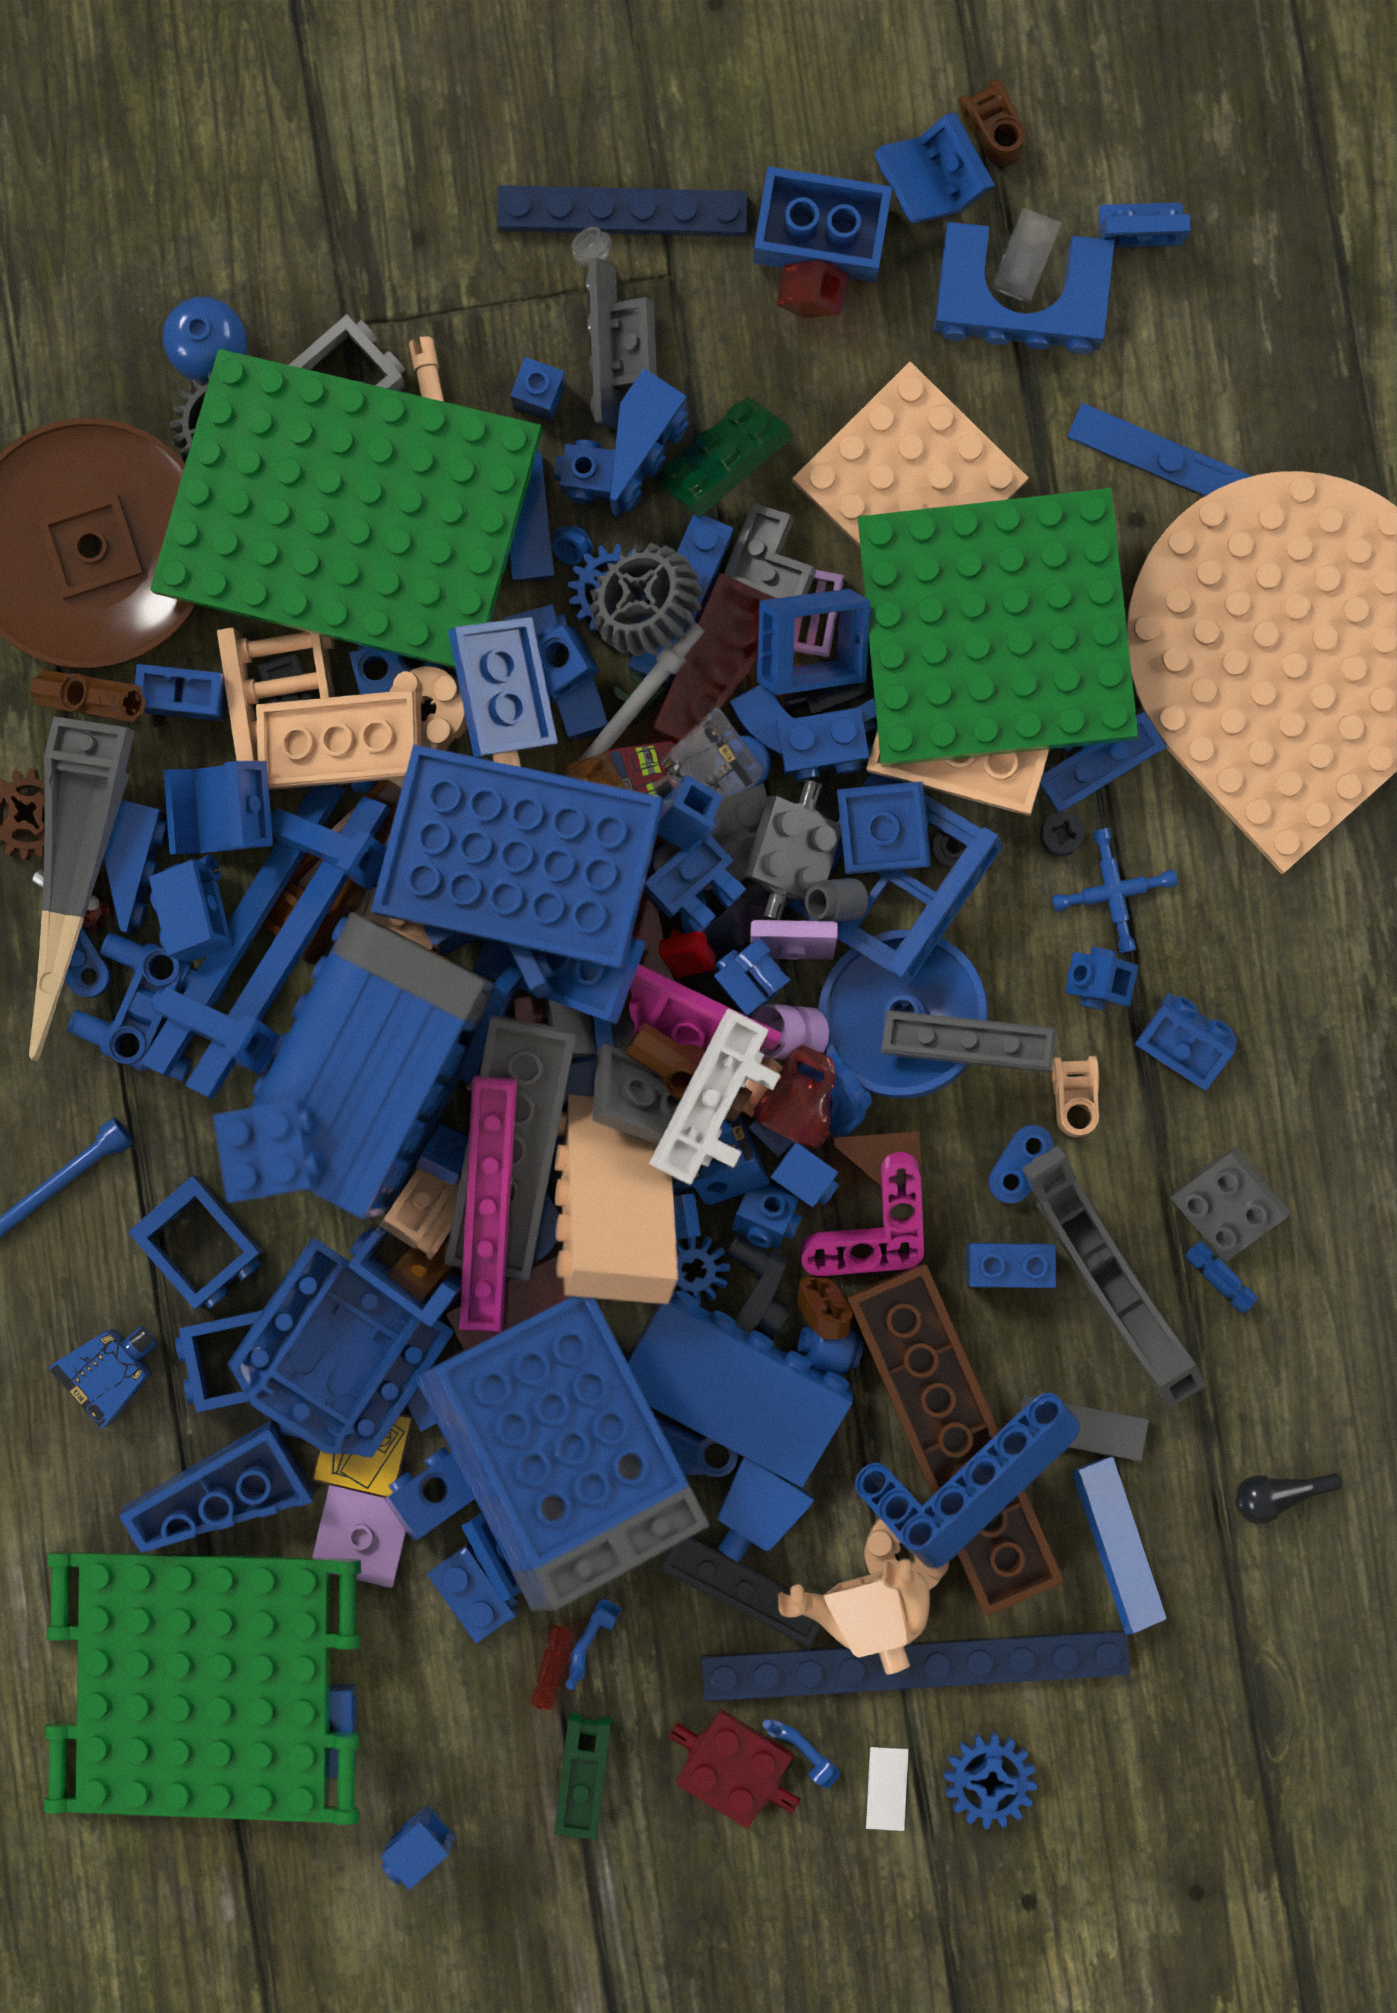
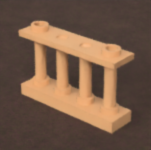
(245, 692)

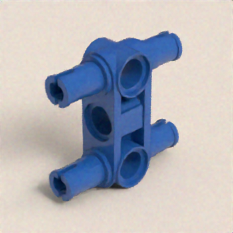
(136, 1010)

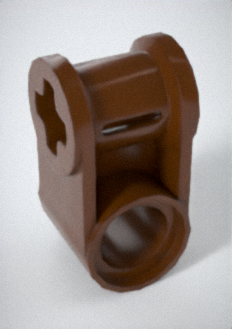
(991, 116)

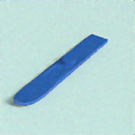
(1151, 452)

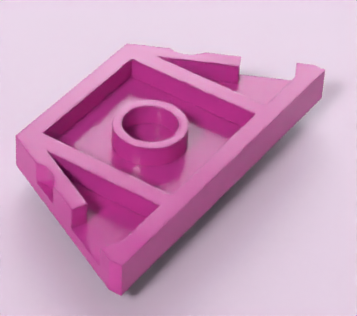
(680, 1011)

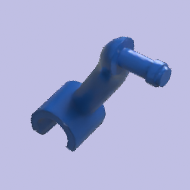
(603, 1615)
(824, 1771)

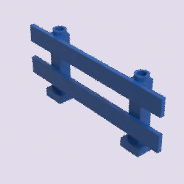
(241, 1034)

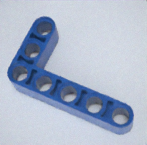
(978, 1489)

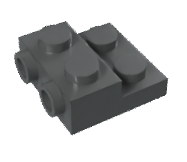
(737, 827)

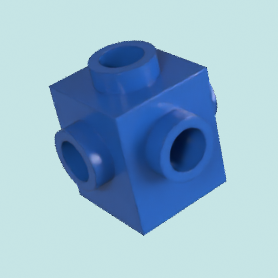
(590, 485)
(1101, 979)
(767, 1216)

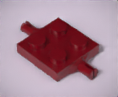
(734, 1768)

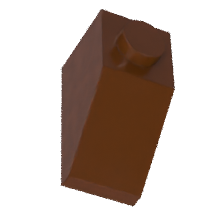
(870, 1151)

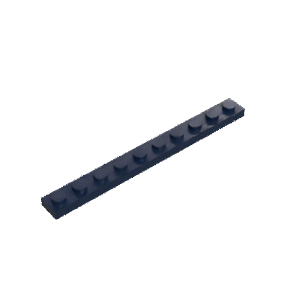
(930, 1665)

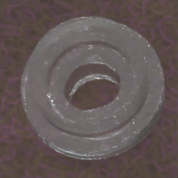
(591, 244)

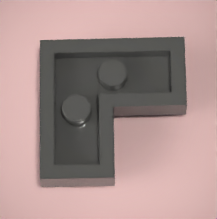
(758, 558)

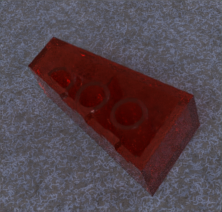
(715, 661)

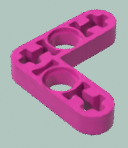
(892, 1233)

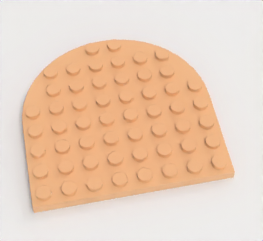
(1274, 651)

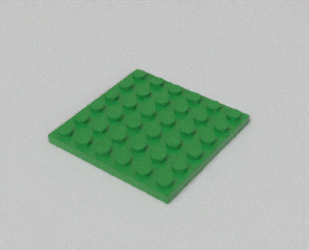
(997, 627)

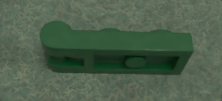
(582, 1778)

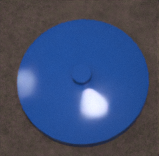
(856, 1009)

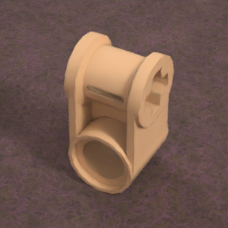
(1076, 1091)

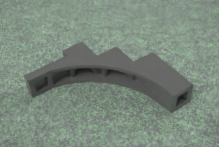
(1110, 1278)

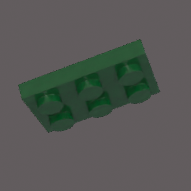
(723, 456)

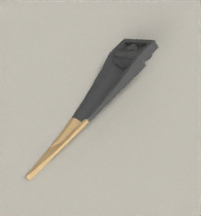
(82, 798)

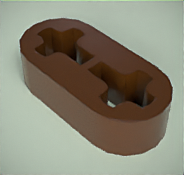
(824, 1307)

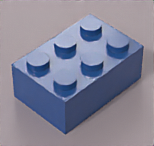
(822, 220)

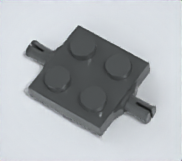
(792, 849)

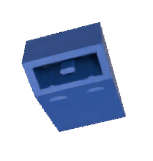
(647, 422)

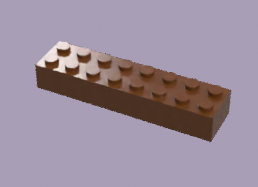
(948, 1426)

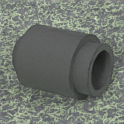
(837, 900)

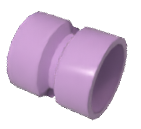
(797, 1028)

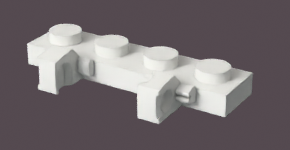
(695, 1126)

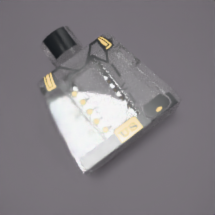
(713, 756)

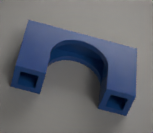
(970, 309)

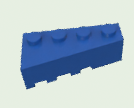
(231, 1486)

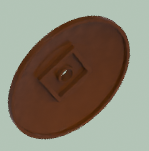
(55, 493)

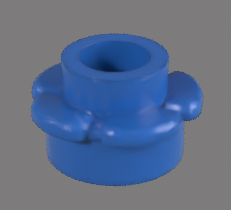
(571, 544)

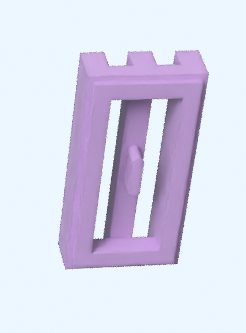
(809, 648)

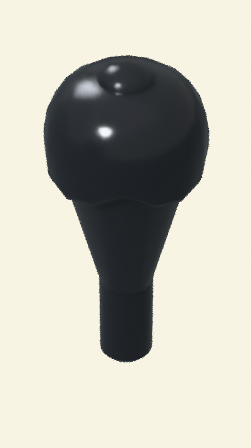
(1264, 1498)

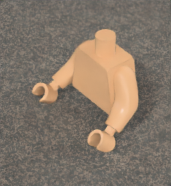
(869, 1612)

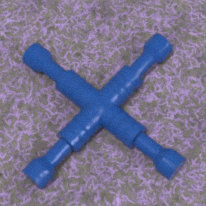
(1114, 890)

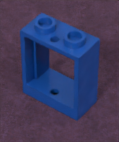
(776, 642)
(168, 1211)
(188, 1352)

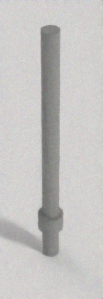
(668, 662)

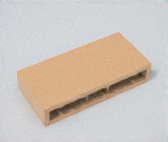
(614, 1212)

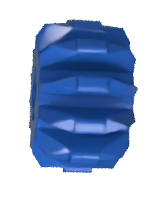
(700, 1283)

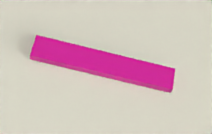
(488, 1203)

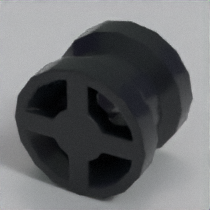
(1058, 841)

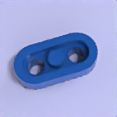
(84, 958)
(1013, 1159)

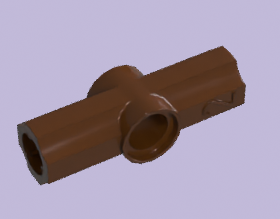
(88, 695)
(675, 1064)

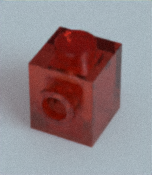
(812, 289)

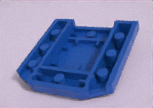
(334, 1355)

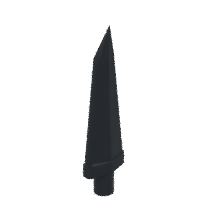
(828, 698)

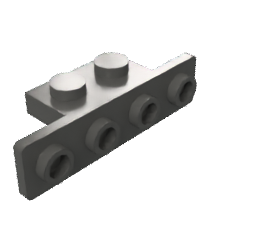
(620, 342)

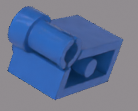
(190, 909)
(750, 977)

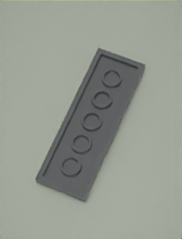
(541, 1063)

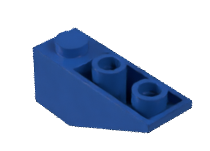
(131, 860)

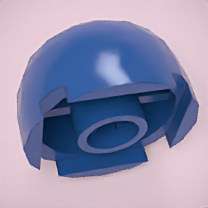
(197, 331)

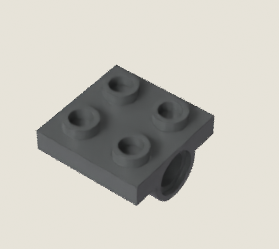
(1230, 1204)

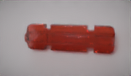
(552, 1667)

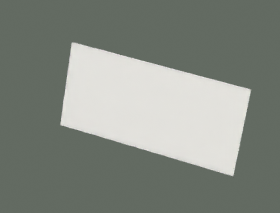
(887, 1789)

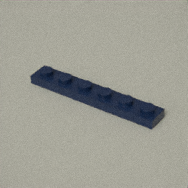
(622, 210)

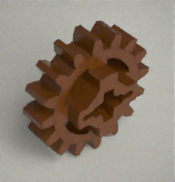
(15, 824)

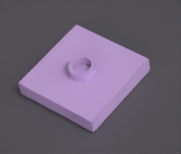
(796, 938)
(363, 1529)

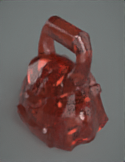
(799, 1103)

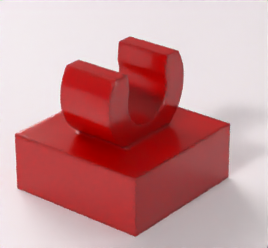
(687, 953)

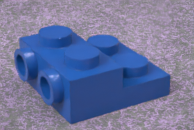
(267, 1150)

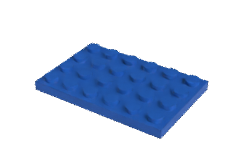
(518, 856)

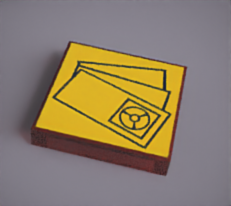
(368, 1474)

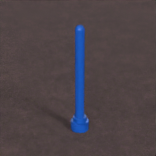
(111, 1139)

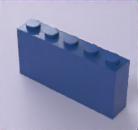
(737, 1387)

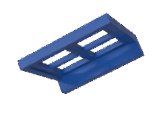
(942, 905)

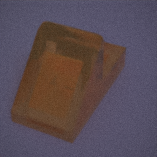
(419, 1273)

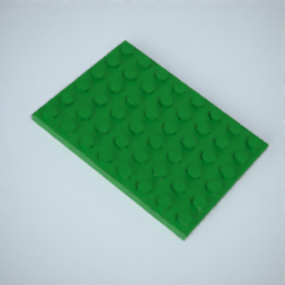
(345, 507)

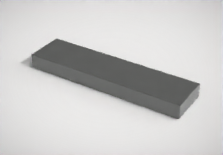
(969, 1041)

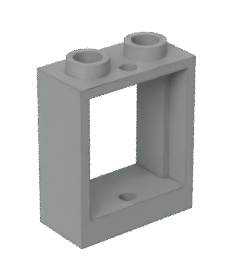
(364, 338)

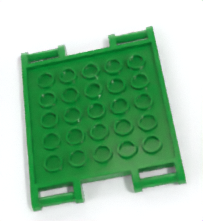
(203, 1686)

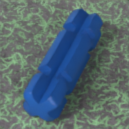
(1221, 1277)

